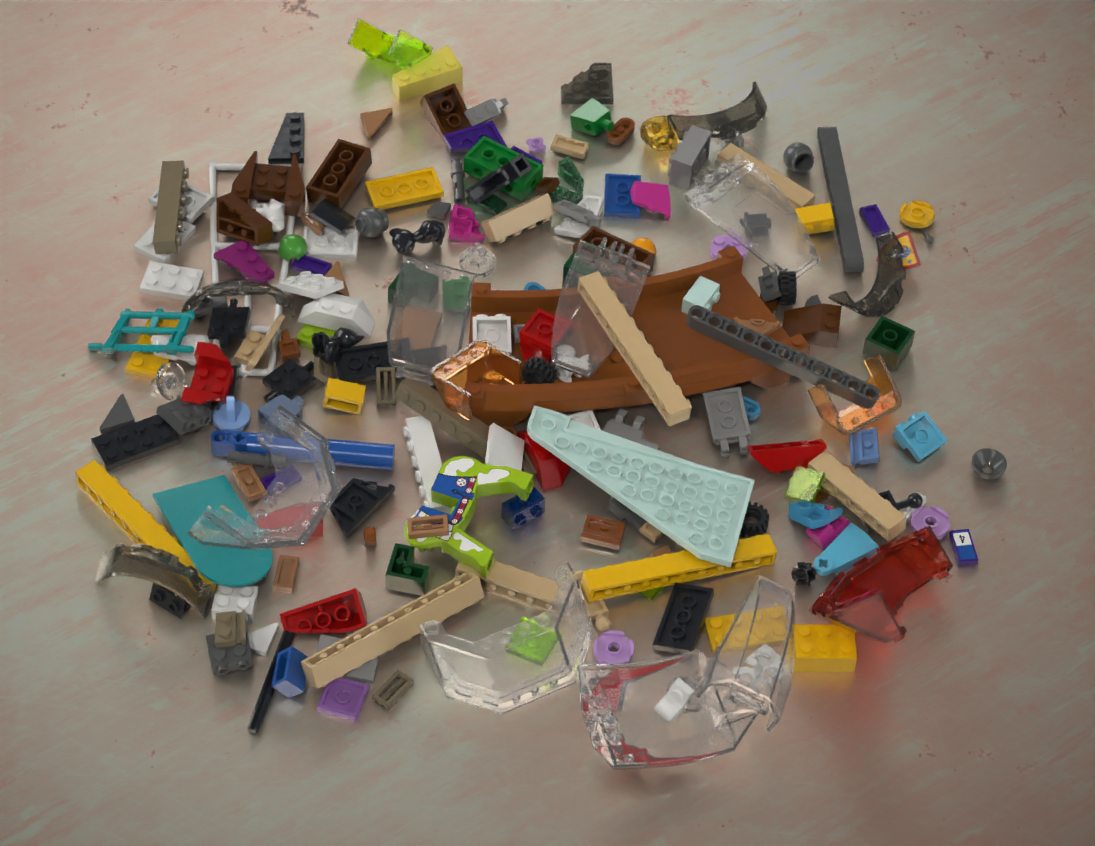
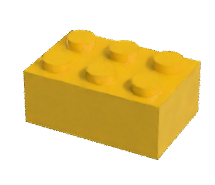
(824, 649)

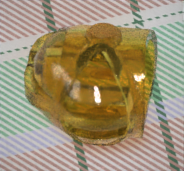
(659, 134)

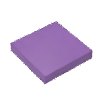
(343, 698)

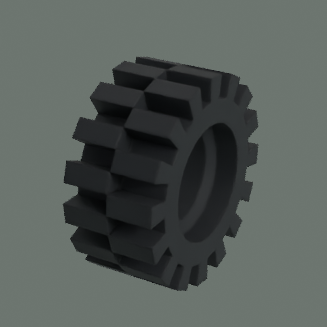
(788, 288)
(538, 371)
(759, 514)

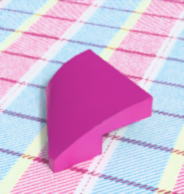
(652, 197)
(464, 226)
(826, 534)

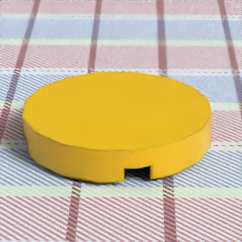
(917, 214)

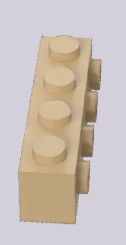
(518, 217)

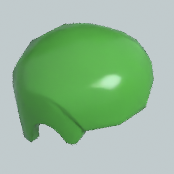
(292, 247)

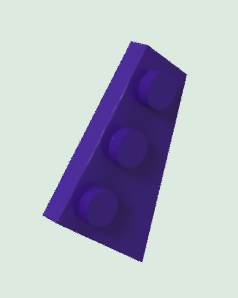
(466, 138)

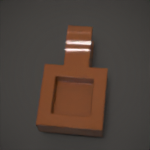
(288, 347)

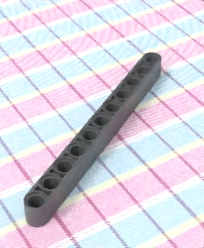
(840, 200)
(789, 363)

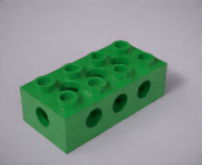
(490, 155)

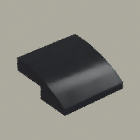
(332, 216)

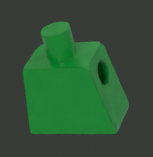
(592, 118)

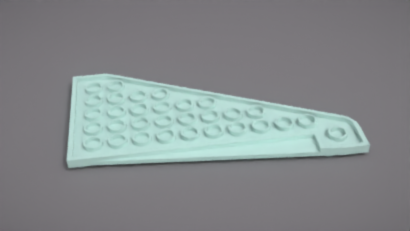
(680, 498)

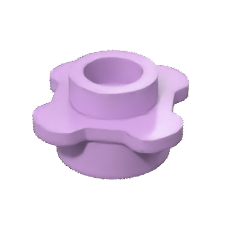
(536, 145)

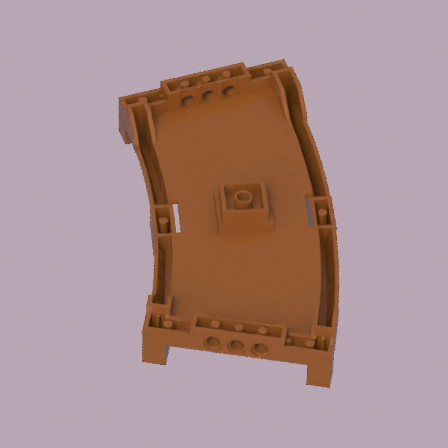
(691, 357)

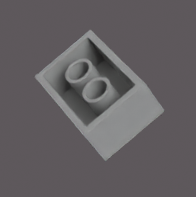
(689, 157)

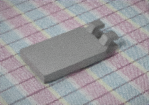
(727, 419)
(625, 431)

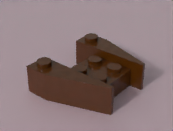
(271, 182)

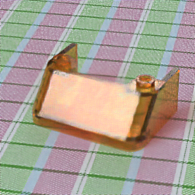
(471, 365)
(856, 417)

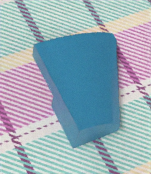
(812, 514)

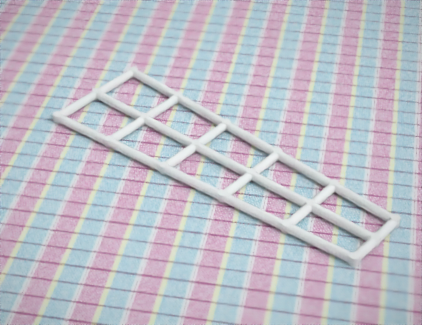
(215, 246)

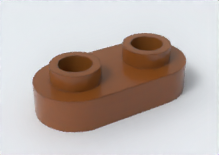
(622, 130)

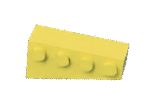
(428, 75)

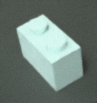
(702, 293)

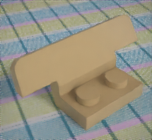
(255, 345)

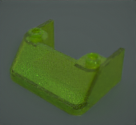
(398, 48)

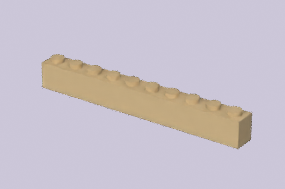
(634, 348)
(391, 630)

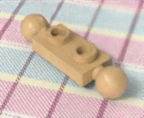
(597, 609)

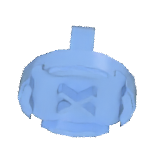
(231, 415)

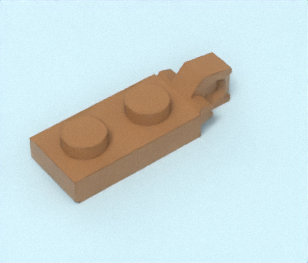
(248, 481)

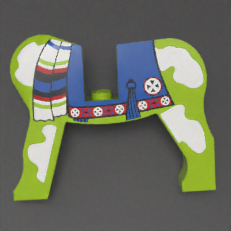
(458, 487)

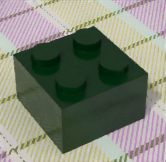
(889, 340)

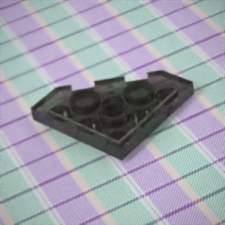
(593, 83)

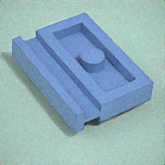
(864, 447)

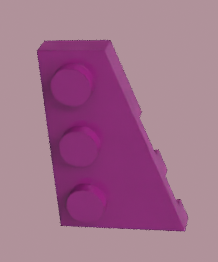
(246, 260)

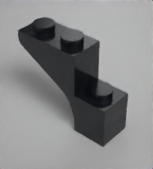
(498, 178)

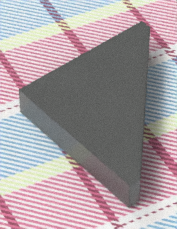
(118, 417)

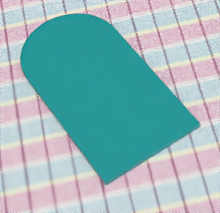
(219, 565)

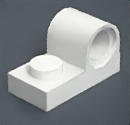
(674, 701)

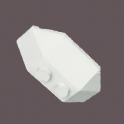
(338, 311)

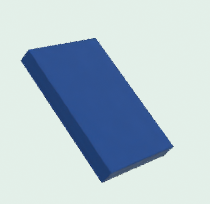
(618, 197)

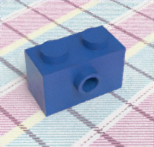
(289, 673)

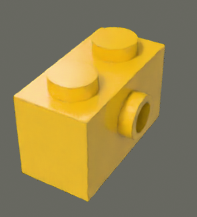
(817, 218)
(344, 396)

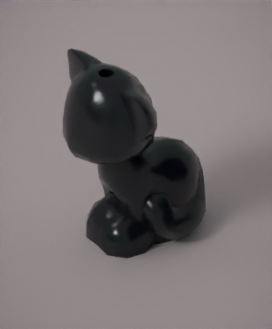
(429, 231)
(328, 347)

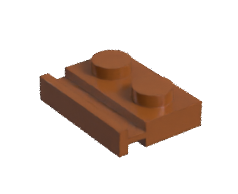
(603, 532)

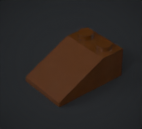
(445, 110)
(816, 323)

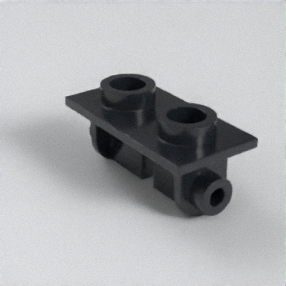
(168, 600)

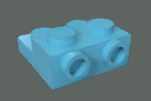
(919, 435)

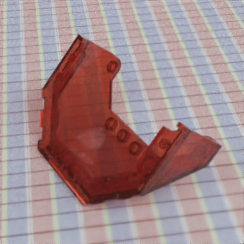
(877, 586)

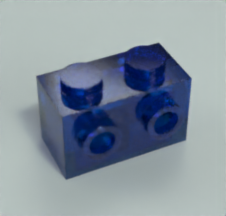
(519, 512)

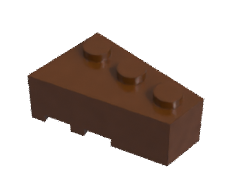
(242, 221)

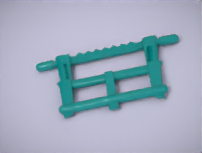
(121, 327)

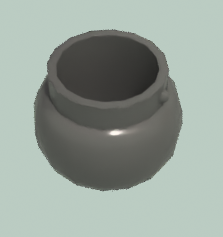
(798, 157)
(371, 222)

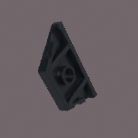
(357, 502)

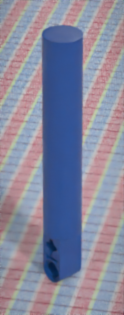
(344, 452)

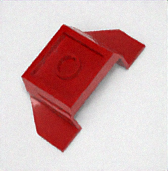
(537, 336)
(211, 376)

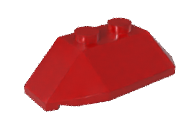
(786, 455)
(549, 468)

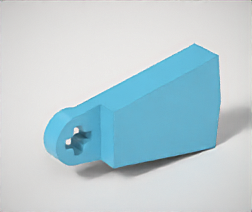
(845, 551)

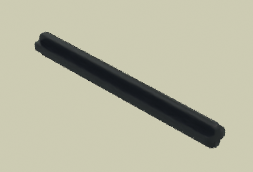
(267, 689)

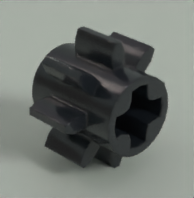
(803, 574)

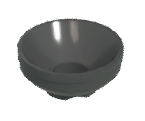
(989, 458)

